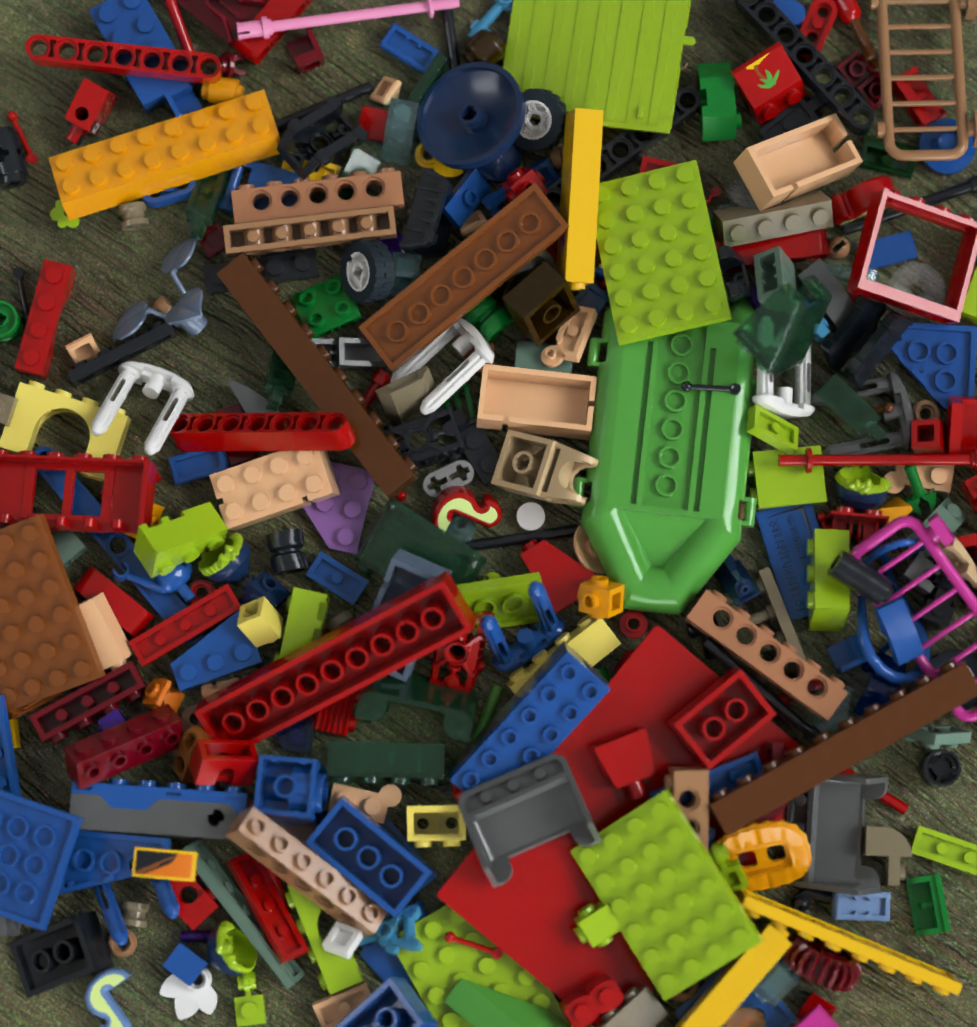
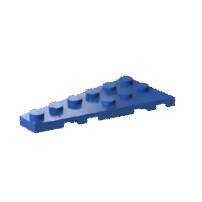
(104, 858)

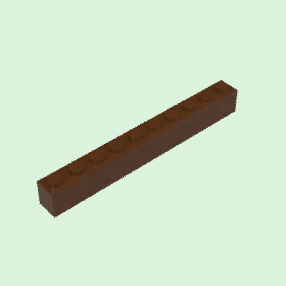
(316, 374)
(843, 747)

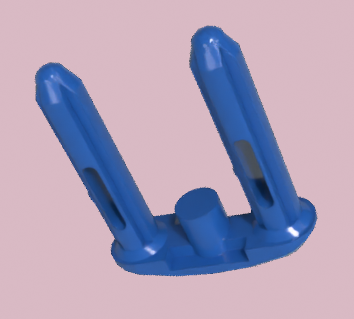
(529, 642)
(113, 915)

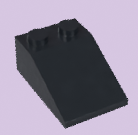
(61, 953)

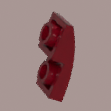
(861, 78)

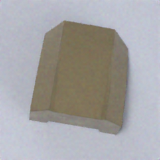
(404, 396)

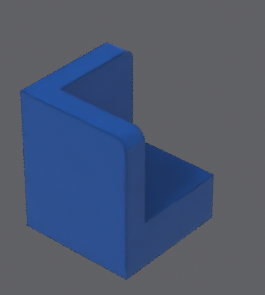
(182, 100)
(846, 654)
(185, 963)

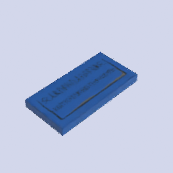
(785, 541)

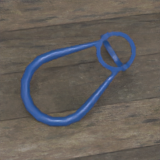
(862, 621)

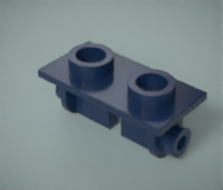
(736, 581)

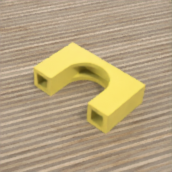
(38, 405)

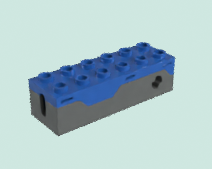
(532, 720)
(157, 809)

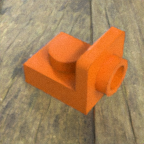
(160, 693)

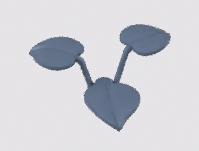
(185, 312)

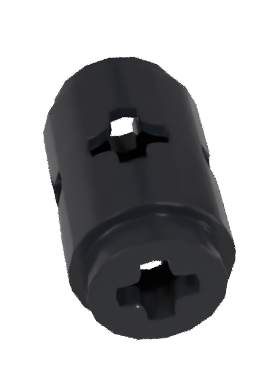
(12, 161)

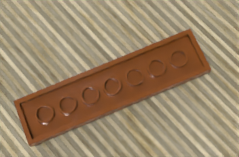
(464, 277)

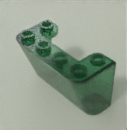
(785, 325)

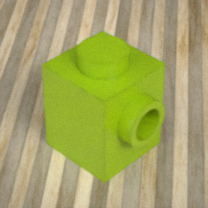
(596, 925)

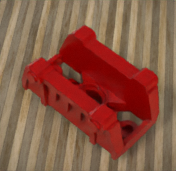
(471, 661)

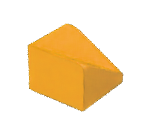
(895, 508)

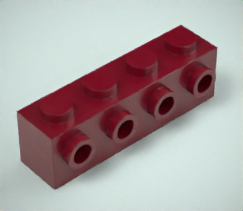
(89, 702)
(123, 746)

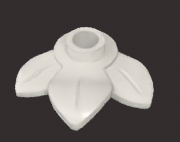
(190, 998)

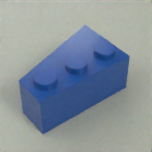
(216, 657)

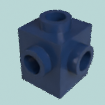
(265, 586)

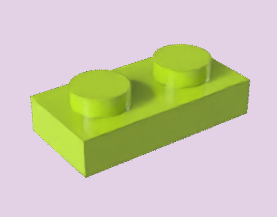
(772, 429)

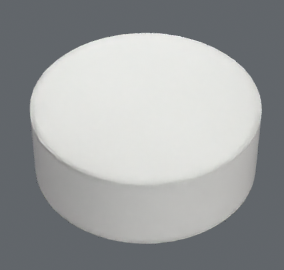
(530, 516)

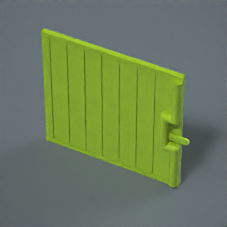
(602, 56)

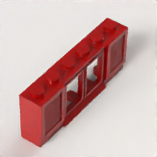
(125, 497)

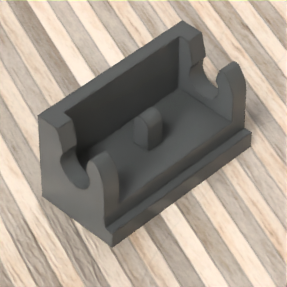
(914, 568)

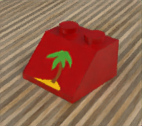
(768, 83)

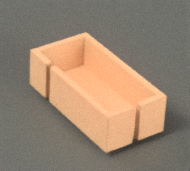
(797, 162)
(536, 401)
(273, 486)

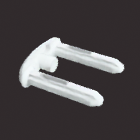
(469, 338)
(156, 380)
(781, 403)

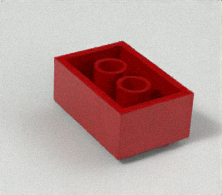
(721, 718)

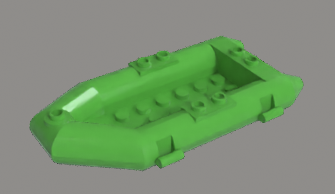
(668, 460)

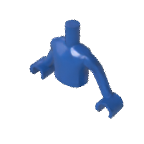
(166, 584)

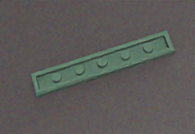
(238, 908)

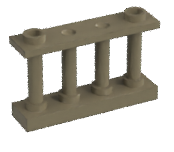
(773, 611)

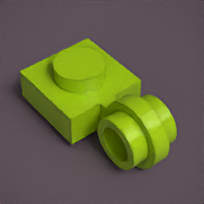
(731, 870)
(249, 1008)

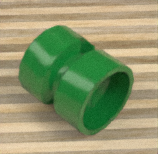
(489, 318)
(10, 323)

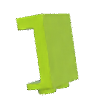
(785, 485)

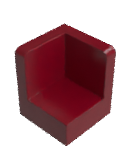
(306, 52)

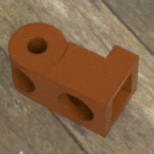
(185, 753)

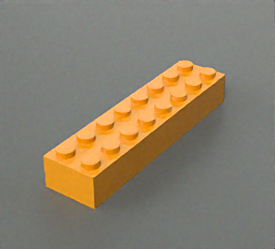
(165, 155)

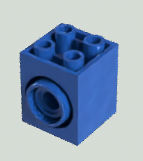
(291, 790)

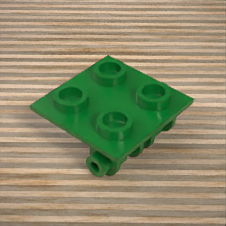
(326, 307)

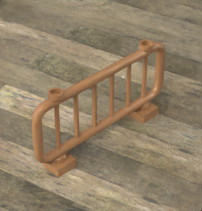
(964, 128)

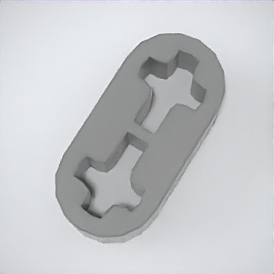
(445, 473)

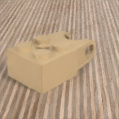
(540, 468)

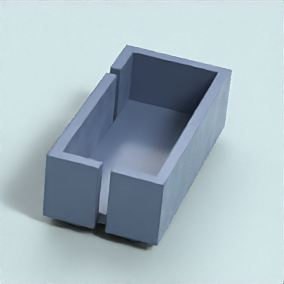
(408, 573)

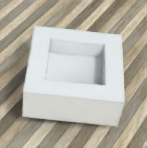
(342, 940)

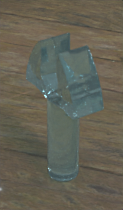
(844, 272)

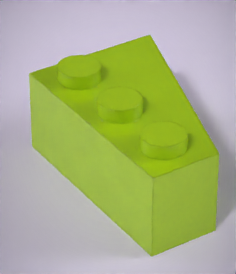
(179, 539)
(827, 598)
(305, 620)

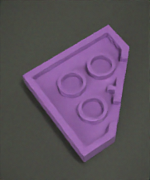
(343, 517)

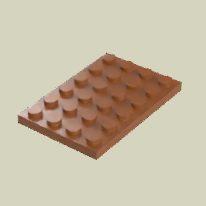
(41, 624)

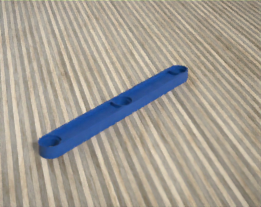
(87, 505)

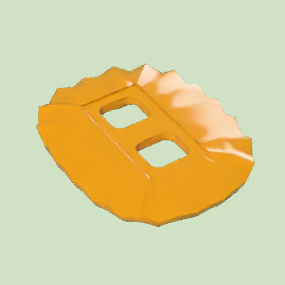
(768, 872)

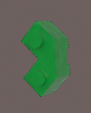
(717, 101)

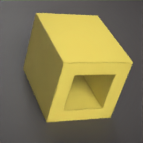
(260, 622)

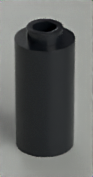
(860, 578)

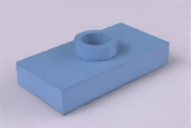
(863, 908)

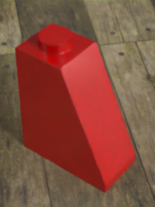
(558, 572)

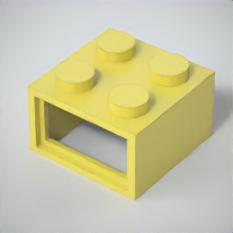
(437, 829)

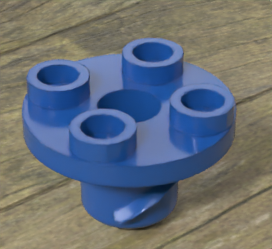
(945, 140)

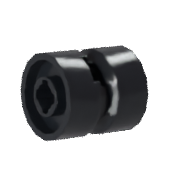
(288, 556)
(939, 768)

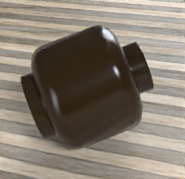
(484, 47)

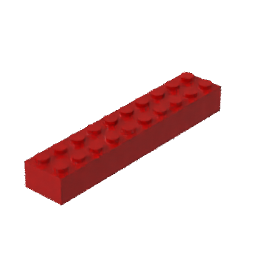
(338, 663)

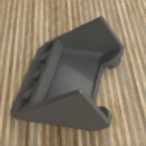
(524, 812)
(834, 826)

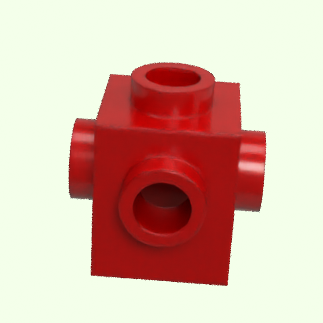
(518, 181)

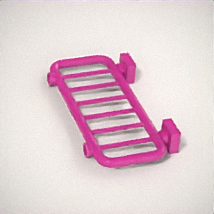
(928, 537)

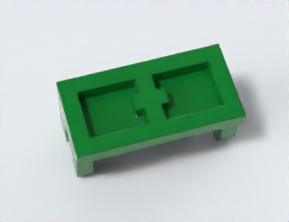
(927, 904)

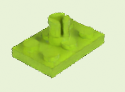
(502, 596)

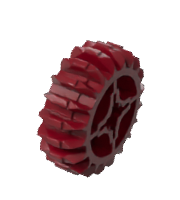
(823, 965)

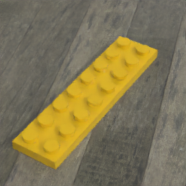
(858, 946)

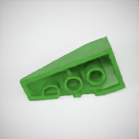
(491, 1008)

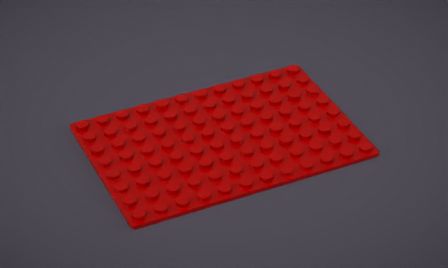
(537, 906)

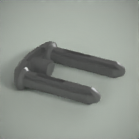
(902, 412)

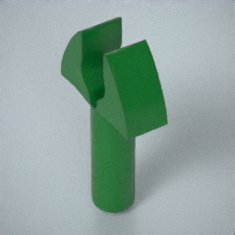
(918, 491)

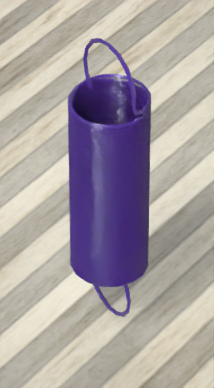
(194, 936)

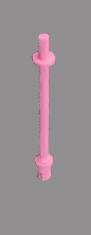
(266, 27)

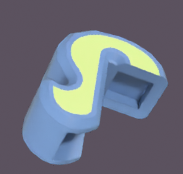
(100, 1000)

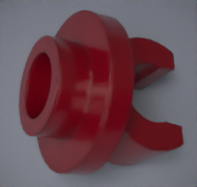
(228, 65)

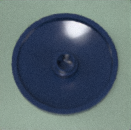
(471, 115)

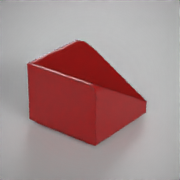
(813, 1000)

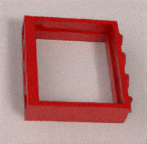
(939, 215)

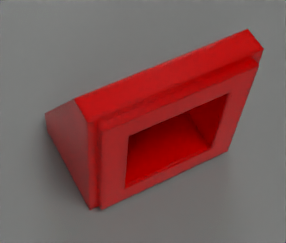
(374, 122)

